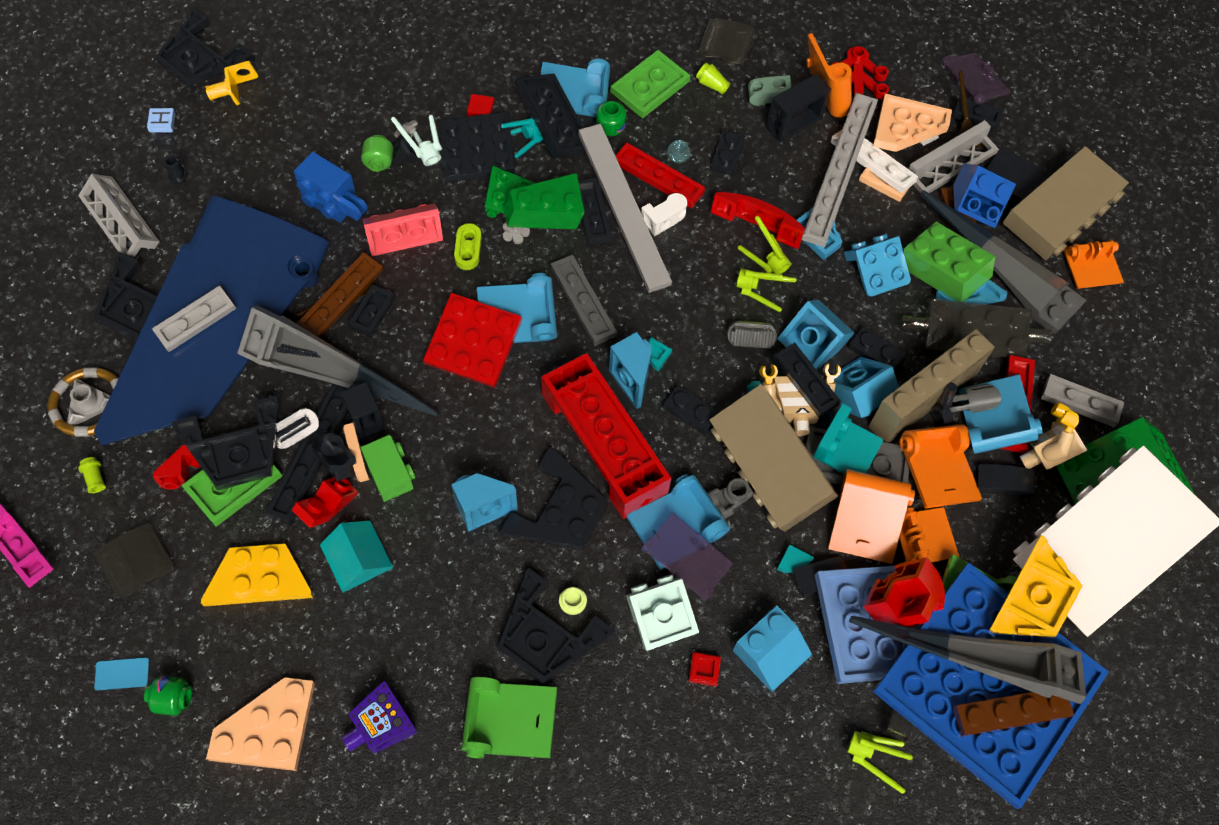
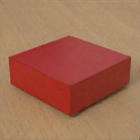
(480, 105)
(704, 669)

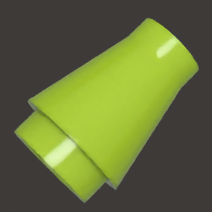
(712, 78)

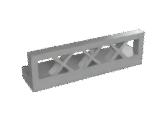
(950, 151)
(120, 210)

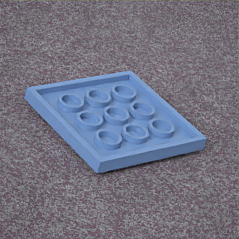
(854, 650)

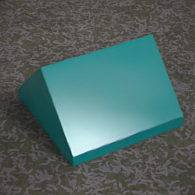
(355, 554)

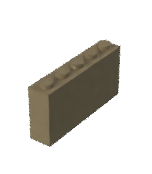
(1066, 204)
(927, 387)
(772, 459)

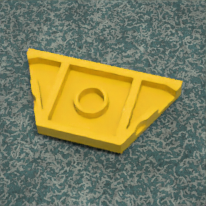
(256, 576)
(1039, 596)

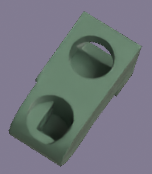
(764, 89)

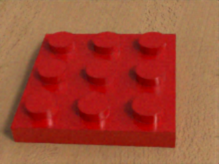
(473, 340)

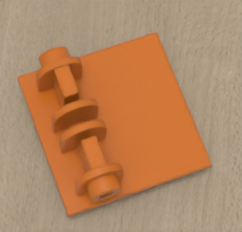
(1093, 264)
(927, 535)

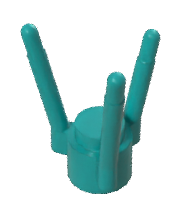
(528, 129)

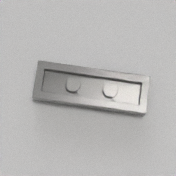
(194, 318)
(1083, 400)

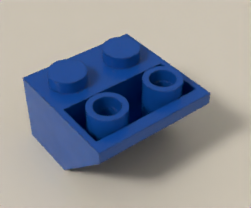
(981, 194)

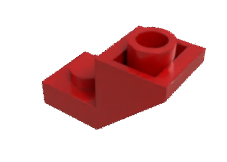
(175, 469)
(327, 502)

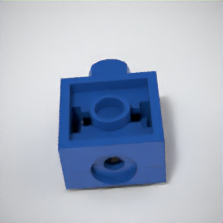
(328, 189)

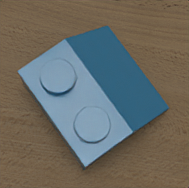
(816, 333)
(630, 366)
(865, 385)
(483, 499)
(773, 648)

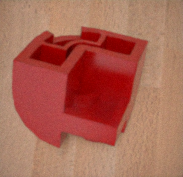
(907, 594)

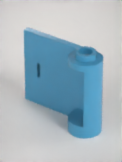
(583, 87)
(531, 301)
(1007, 423)
(689, 503)

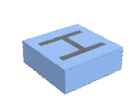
(161, 120)

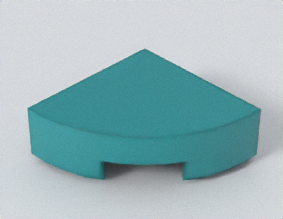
(659, 353)
(794, 559)

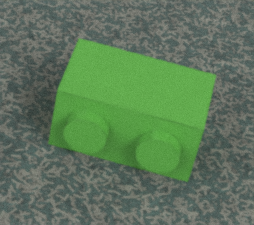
(387, 467)

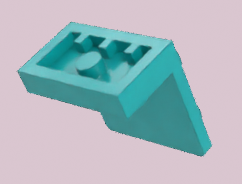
(847, 444)

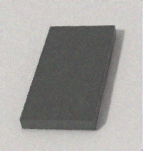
(887, 463)

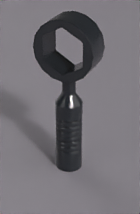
(941, 413)

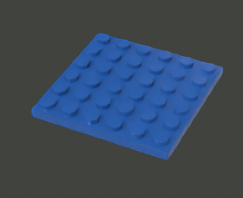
(929, 686)

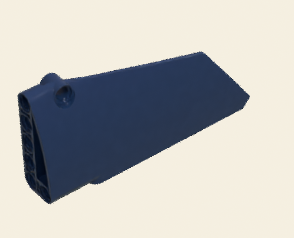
(255, 263)

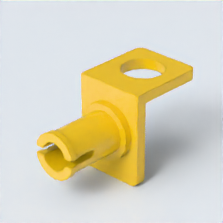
(229, 86)

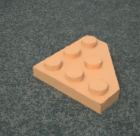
(908, 122)
(266, 729)

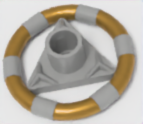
(85, 401)

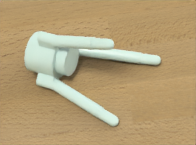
(426, 150)

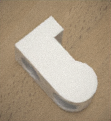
(665, 214)

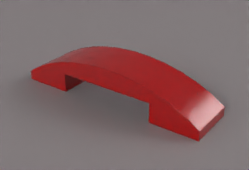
(747, 208)

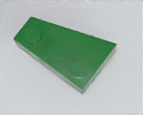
(546, 204)

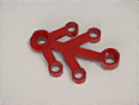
(858, 58)

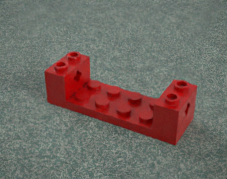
(607, 434)

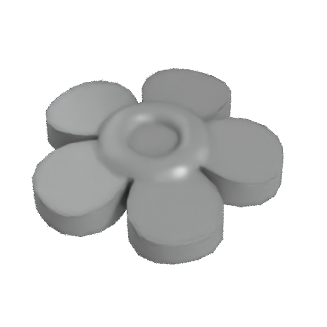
(410, 128)
(515, 233)

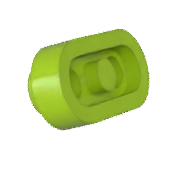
(468, 248)

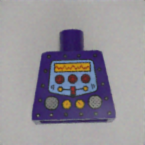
(378, 721)

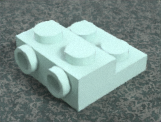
(662, 612)

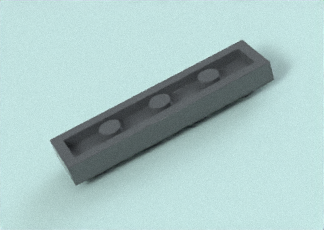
(583, 300)

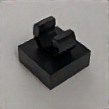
(402, 151)

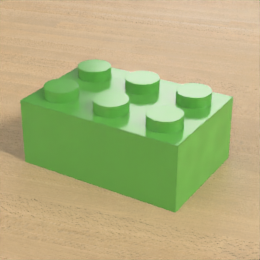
(949, 262)

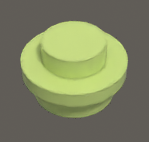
(572, 600)

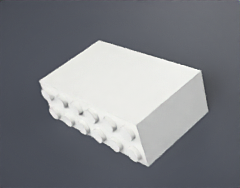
(1123, 535)

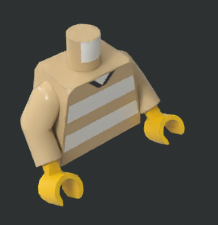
(791, 401)
(1058, 443)

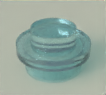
(678, 151)

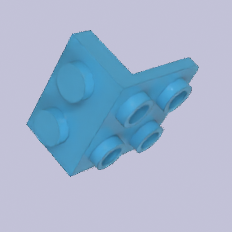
(880, 264)

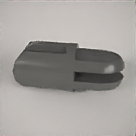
(980, 399)

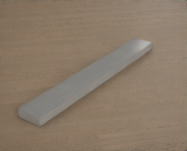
(839, 170)
(625, 208)

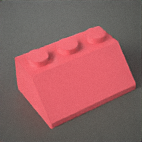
(403, 229)

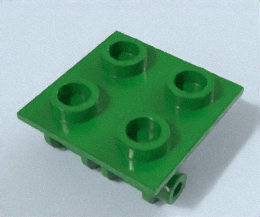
(498, 190)

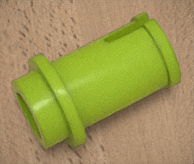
(92, 474)

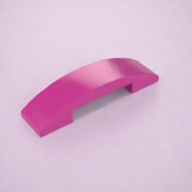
(21, 550)

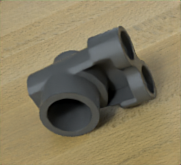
(726, 500)

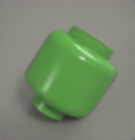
(377, 153)

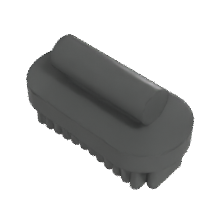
(752, 334)

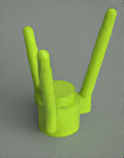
(777, 259)
(749, 280)
(863, 746)

